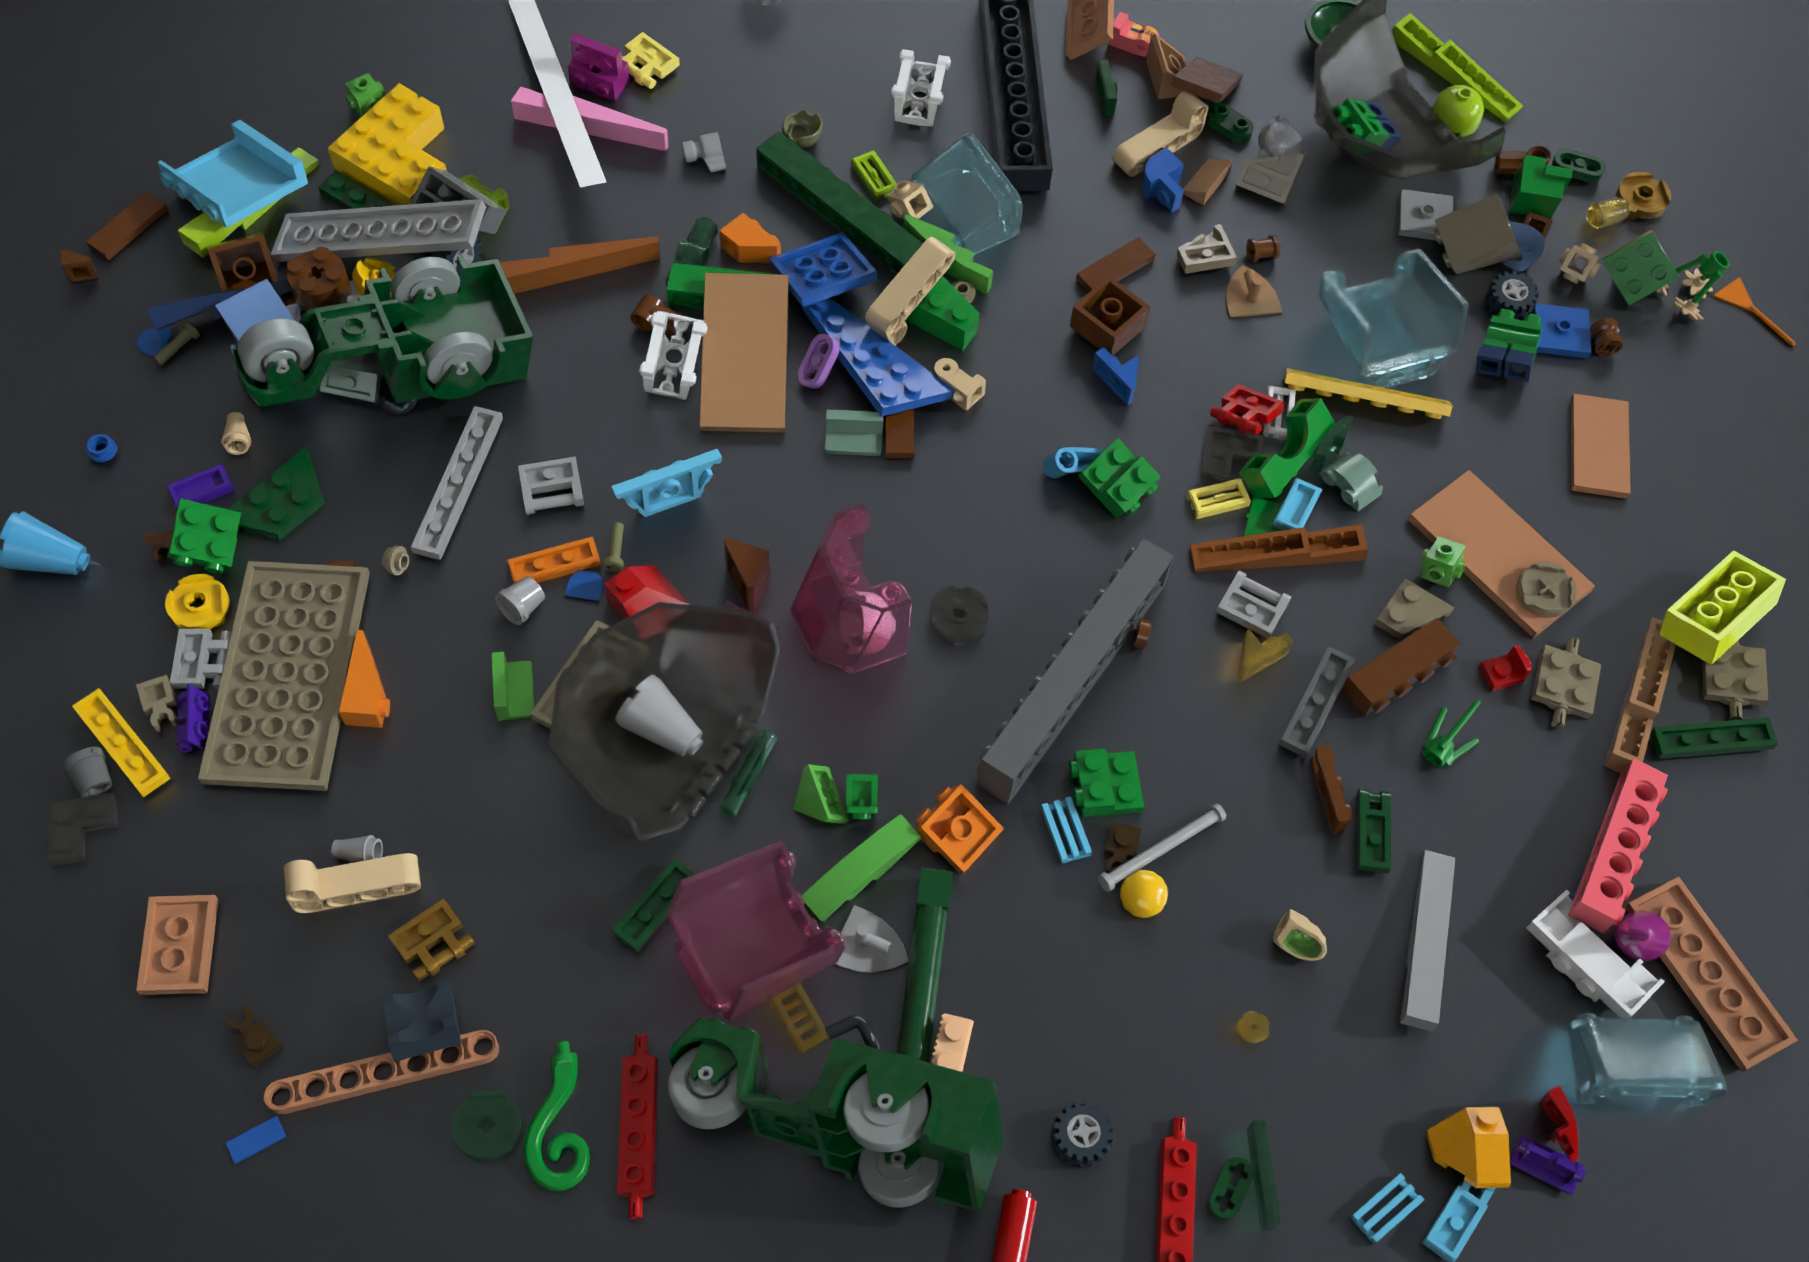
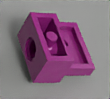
(597, 67)

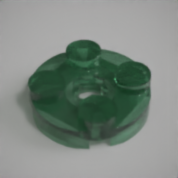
(473, 1111)

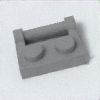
(549, 477)
(1250, 610)

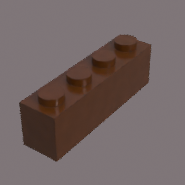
(1401, 667)

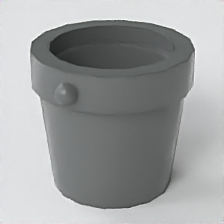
(88, 771)

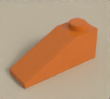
(363, 694)

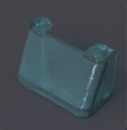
(972, 194)
(1643, 1059)

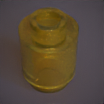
(1607, 212)

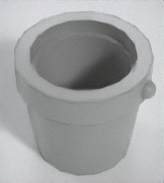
(519, 600)

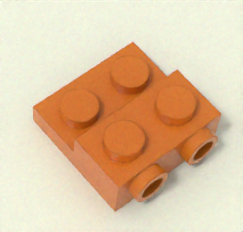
(957, 827)

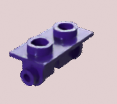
(194, 709)
(1547, 1164)

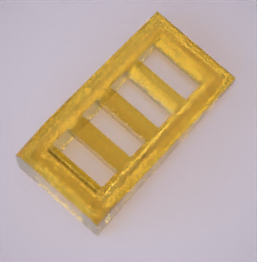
(788, 1022)

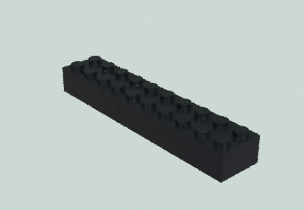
(1016, 93)

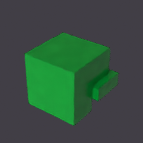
(1538, 187)

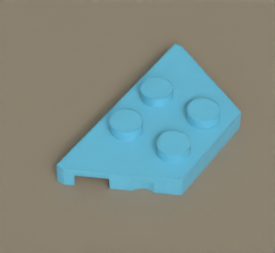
(669, 485)

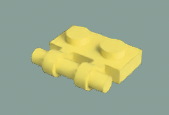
(652, 56)

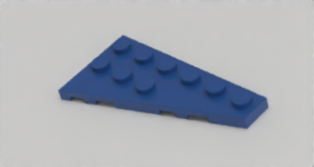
(879, 368)

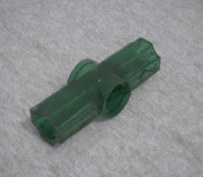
(697, 244)

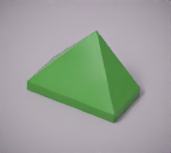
(819, 796)

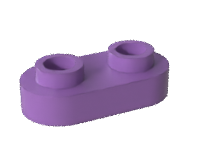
(818, 361)

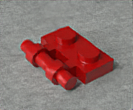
(1249, 403)

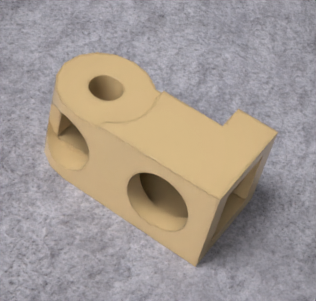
(967, 389)

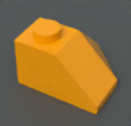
(1474, 1145)

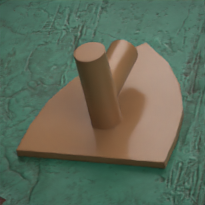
(1250, 295)

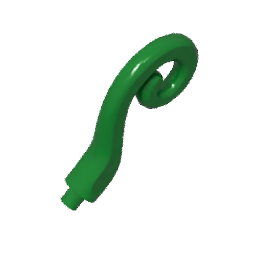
(564, 1075)

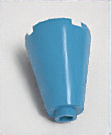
(39, 548)

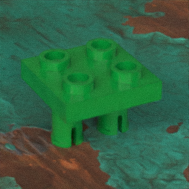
(1640, 267)

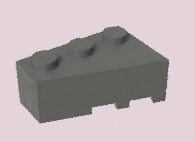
(444, 187)

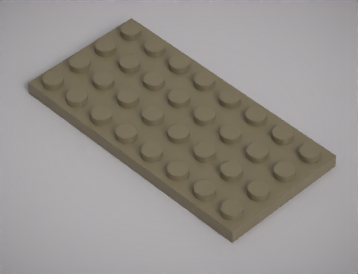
(284, 676)

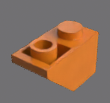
(748, 241)

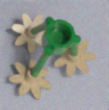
(1711, 270)

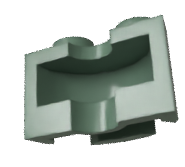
(1355, 479)

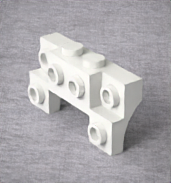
(1590, 961)

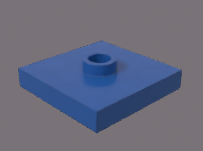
(1564, 330)

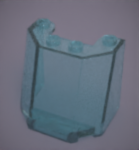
(1399, 323)

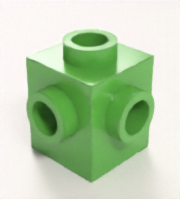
(363, 94)
(1443, 561)

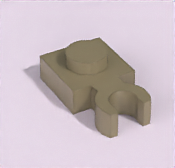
(156, 699)

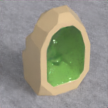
(1300, 937)

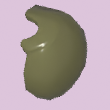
(803, 128)

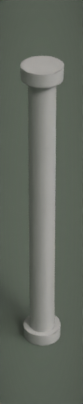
(1108, 880)

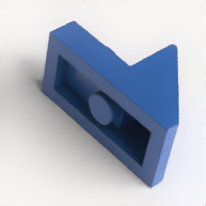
(1117, 376)

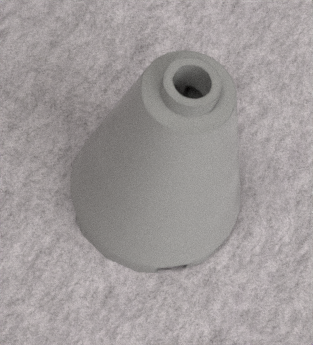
(660, 718)

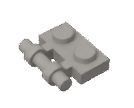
(192, 658)

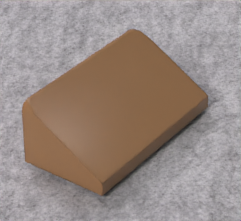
(1207, 179)

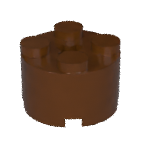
(318, 279)

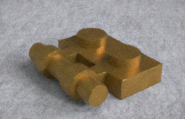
(427, 931)

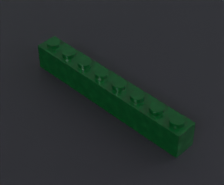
(837, 202)

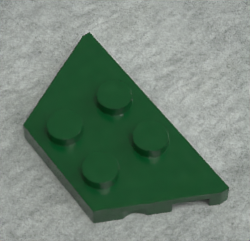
(281, 499)

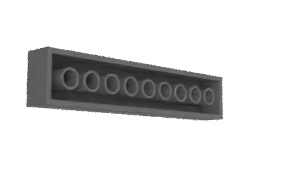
(1073, 671)

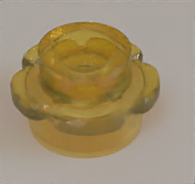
(1253, 1035)

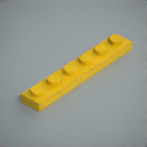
(1379, 396)

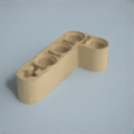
(1171, 132)
(908, 289)
(349, 884)

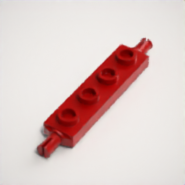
(637, 1127)
(1176, 1196)

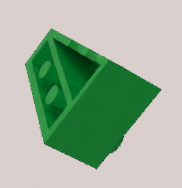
(946, 315)

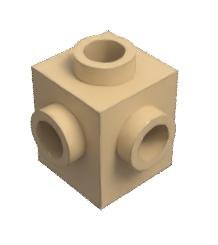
(909, 199)
(1569, 266)

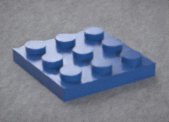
(823, 269)

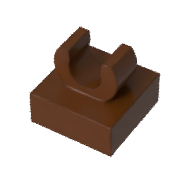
(160, 540)

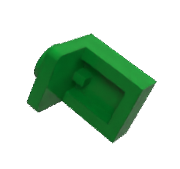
(861, 795)

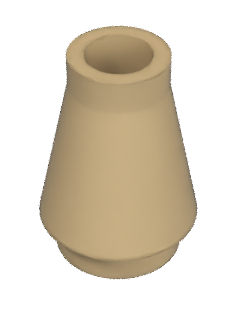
(236, 436)

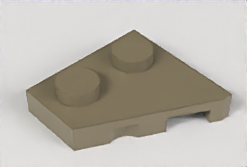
(1270, 175)
(1207, 252)
(1411, 610)

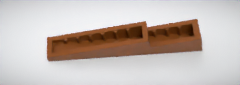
(579, 261)
(1281, 549)

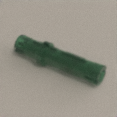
(743, 783)

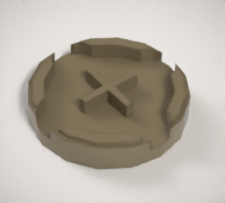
(1546, 589)

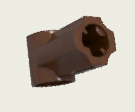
(1509, 161)
(647, 306)

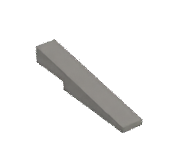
(1428, 942)

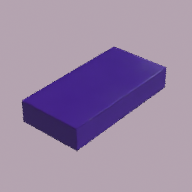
(201, 486)

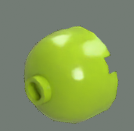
(1460, 109)

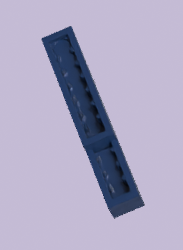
(175, 312)

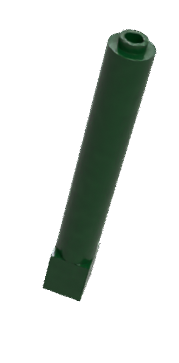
(924, 964)

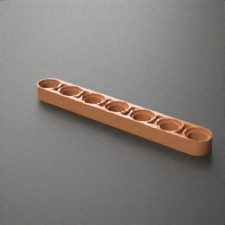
(366, 1080)

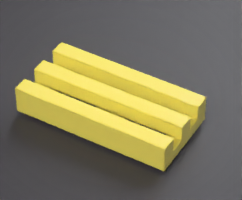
(1221, 502)

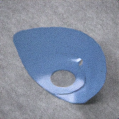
(1527, 238)

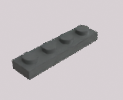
(1317, 702)

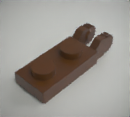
(1330, 789)

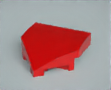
(1562, 1114)

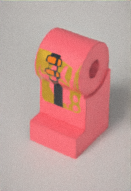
(1131, 36)

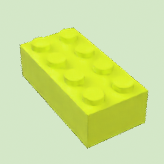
(1722, 607)

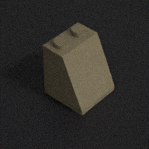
(1477, 236)

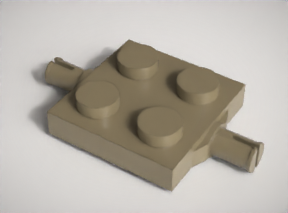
(1737, 679)
(1566, 682)

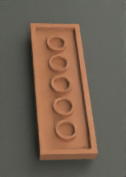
(1715, 978)

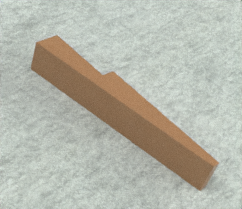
(1642, 699)

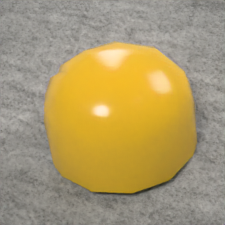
(1143, 893)

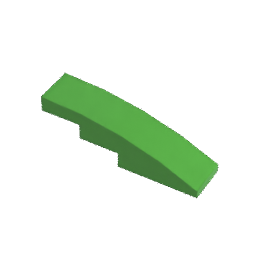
(963, 266)
(860, 867)

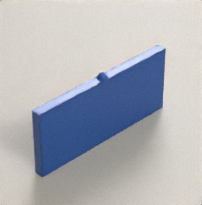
(256, 1139)

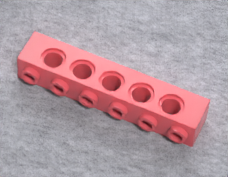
(1618, 846)

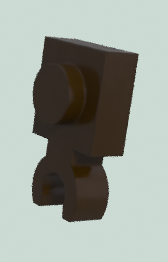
(1121, 844)
(255, 1039)

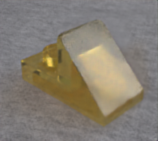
(1258, 656)

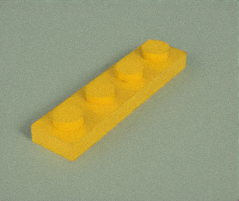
(121, 742)

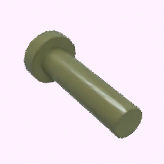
(180, 340)
(613, 562)

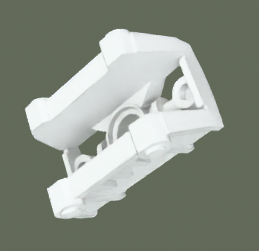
(906, 87)
(660, 346)

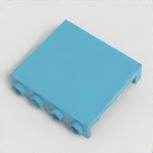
(237, 176)

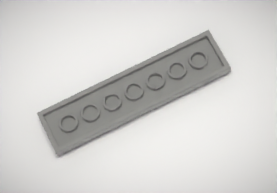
(381, 230)

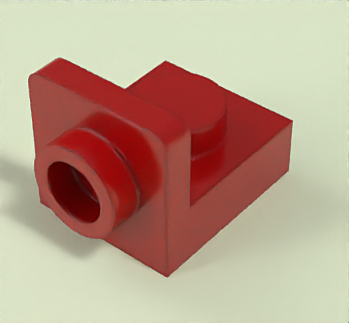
(1506, 669)

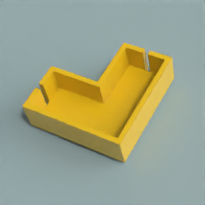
(387, 145)

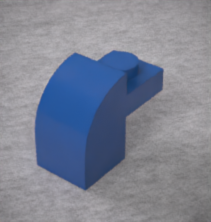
(1161, 179)

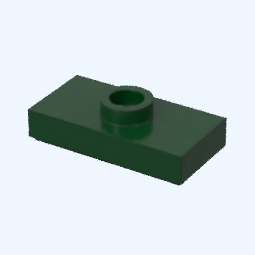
(1106, 87)

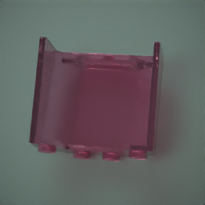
(838, 609)
(748, 931)

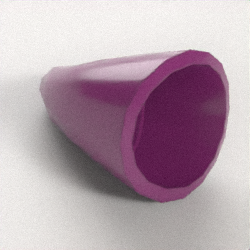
(1642, 935)

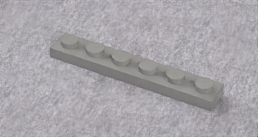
(457, 483)

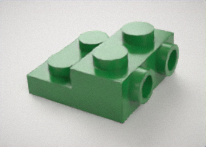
(1119, 478)
(204, 536)
(1106, 783)

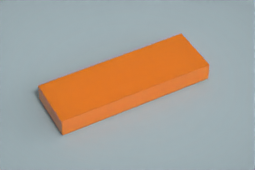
(555, 561)

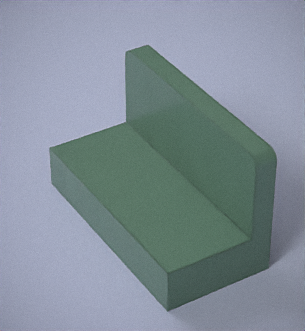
(352, 380)
(853, 433)

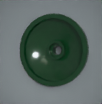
(1325, 18)

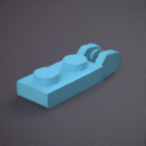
(1457, 1221)

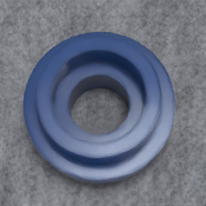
(100, 442)

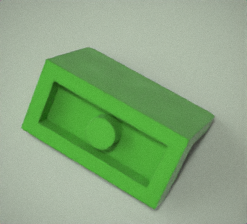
(512, 688)

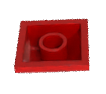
(638, 589)

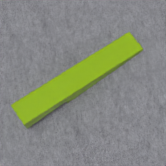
(1454, 65)
(205, 232)

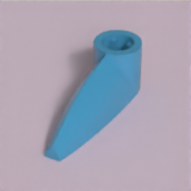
(1071, 459)

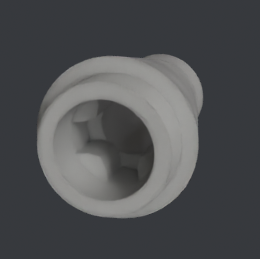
(357, 849)

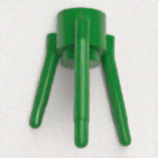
(1440, 750)

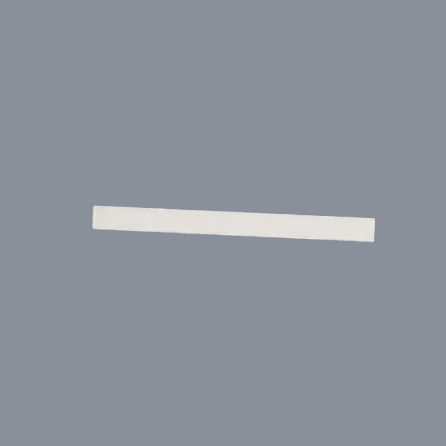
(557, 93)

